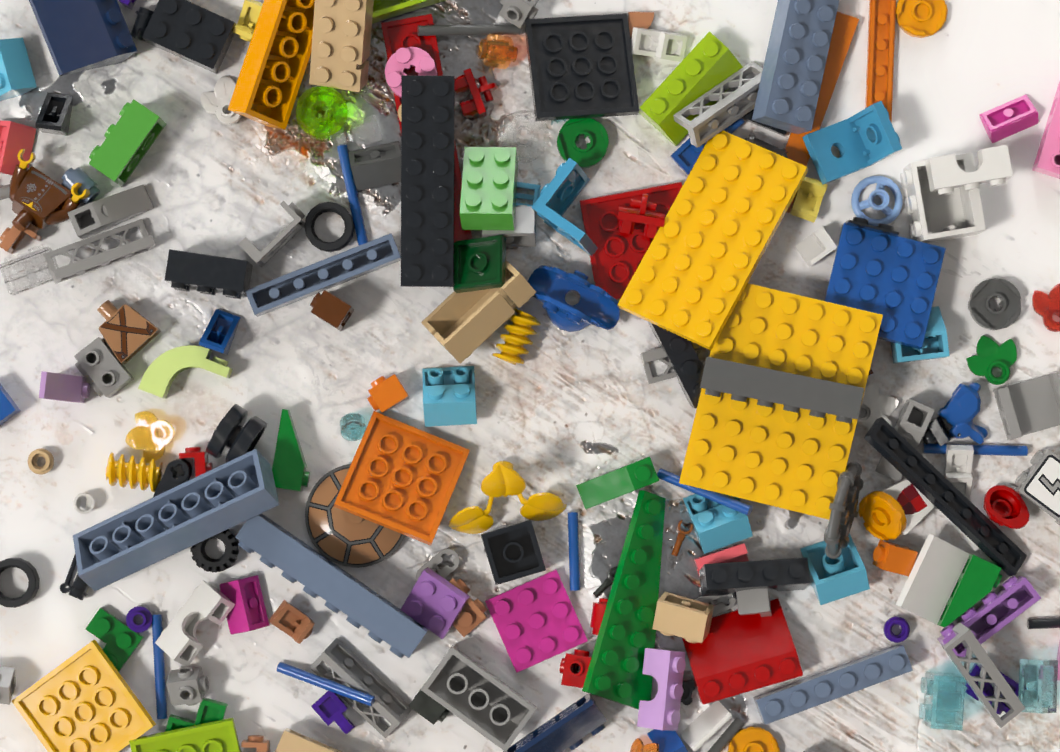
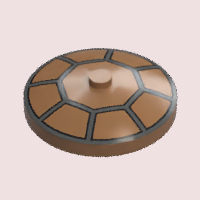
(342, 535)

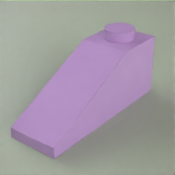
(63, 387)

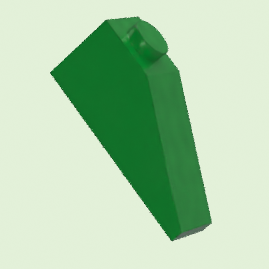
(289, 462)
(617, 483)
(973, 584)

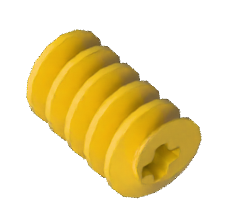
(517, 337)
(133, 472)

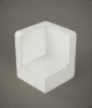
(815, 246)

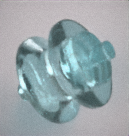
(352, 426)

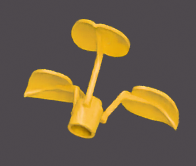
(505, 482)

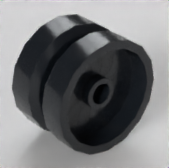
(233, 435)

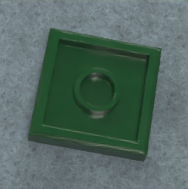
(479, 263)

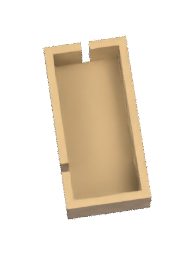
(341, 44)
(472, 317)

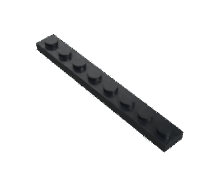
(945, 496)

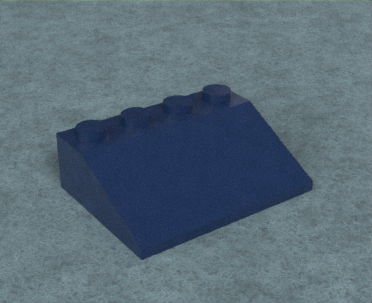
(83, 33)
(564, 729)

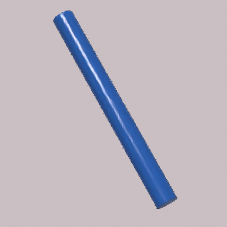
(352, 195)
(1001, 450)
(714, 496)
(159, 668)
(325, 684)

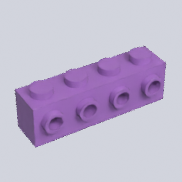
(995, 612)

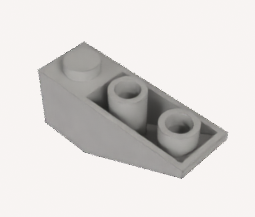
(110, 211)
(911, 426)

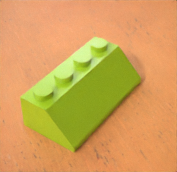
(697, 73)

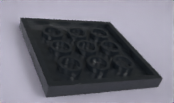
(581, 67)

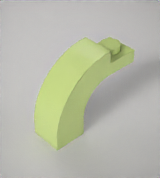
(168, 365)

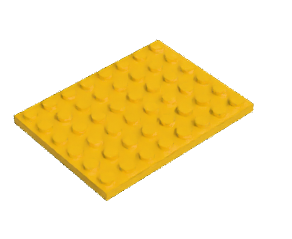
(769, 451)

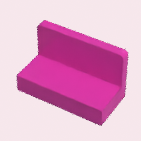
(249, 606)

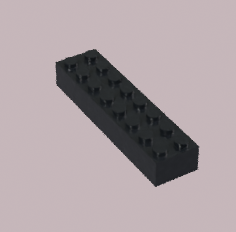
(427, 181)

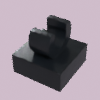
(938, 431)

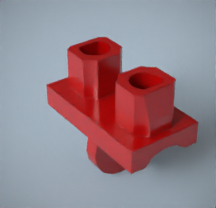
(475, 105)
(652, 220)

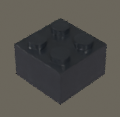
(513, 552)

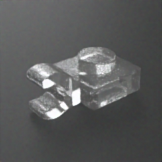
(363, 132)

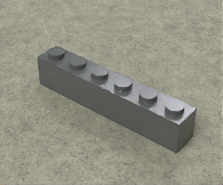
(782, 388)

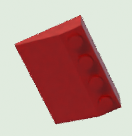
(743, 654)

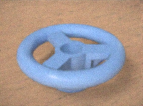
(881, 181)

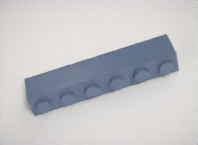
(323, 275)
(833, 684)

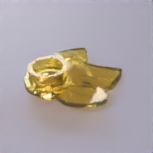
(146, 436)

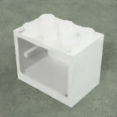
(941, 216)

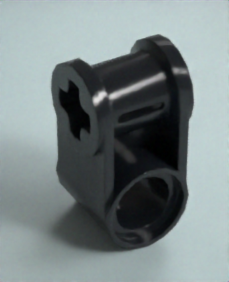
(169, 477)

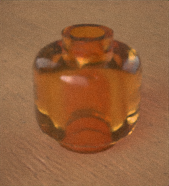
(497, 51)

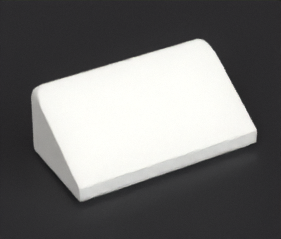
(706, 725)

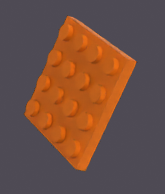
(402, 478)

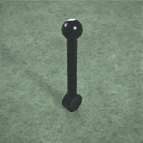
(64, 587)

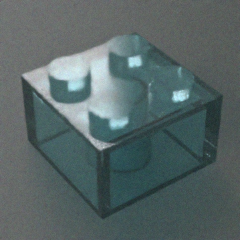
(942, 700)

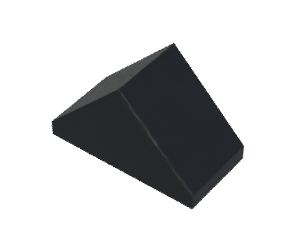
(55, 114)

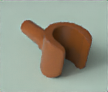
(680, 538)

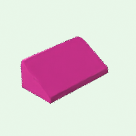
(1009, 118)

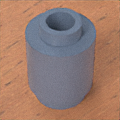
(79, 176)

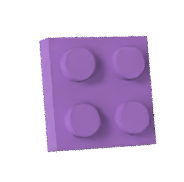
(435, 603)

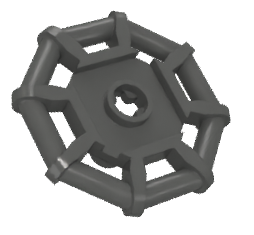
(843, 510)

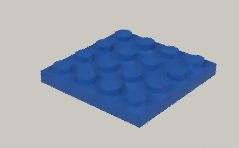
(887, 278)

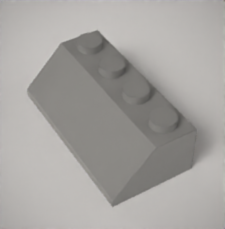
(479, 698)

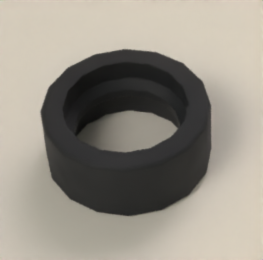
(310, 222)
(33, 584)

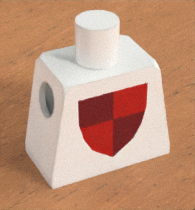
(911, 500)

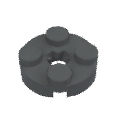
(1010, 304)

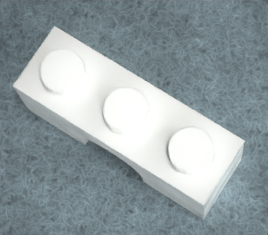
(945, 174)
(179, 637)

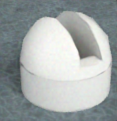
(89, 504)

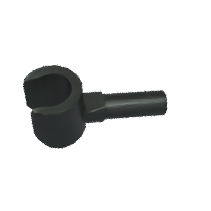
(608, 582)

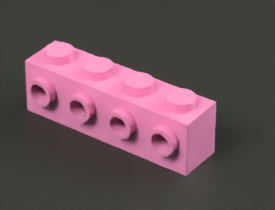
(1048, 154)

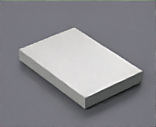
(932, 579)

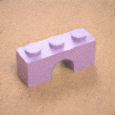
(664, 709)

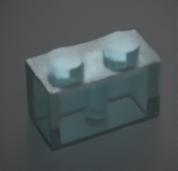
(1038, 685)

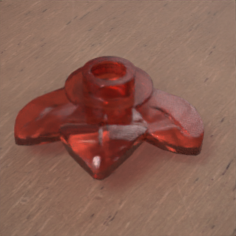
(1048, 305)

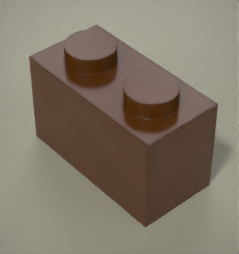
(331, 309)

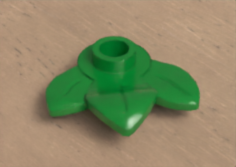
(990, 356)

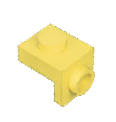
(248, 19)
(808, 199)

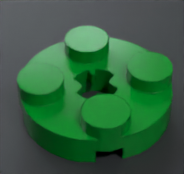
(595, 149)

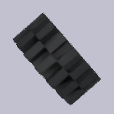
(222, 563)

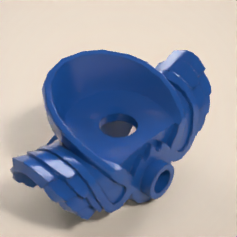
(594, 307)

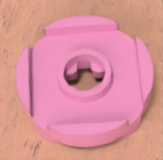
(404, 59)

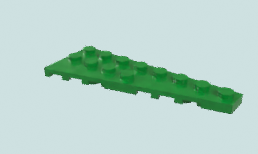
(630, 610)

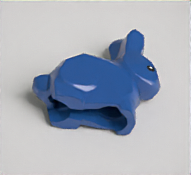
(961, 411)

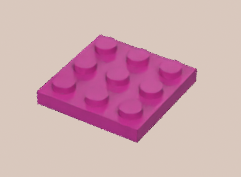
(536, 620)

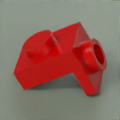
(201, 459)

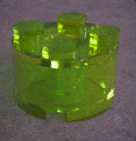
(307, 113)

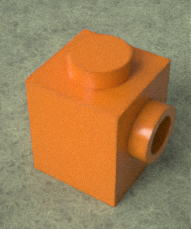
(386, 393)
(894, 557)

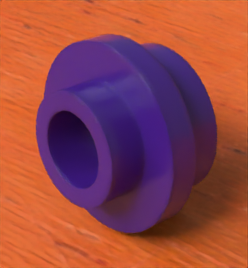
(147, 619)
(904, 633)

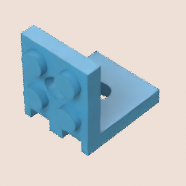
(861, 143)
(557, 198)

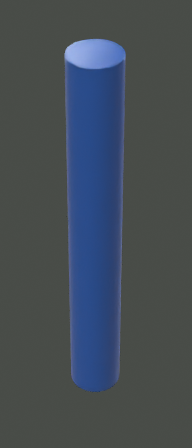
(573, 542)

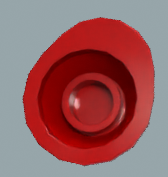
(1006, 507)

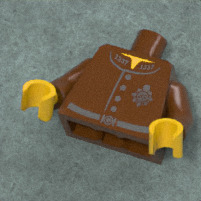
(39, 198)

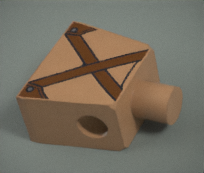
(125, 330)

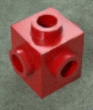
(569, 668)

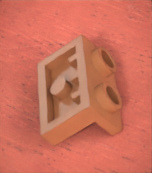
(471, 614)

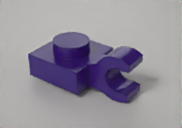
(331, 709)

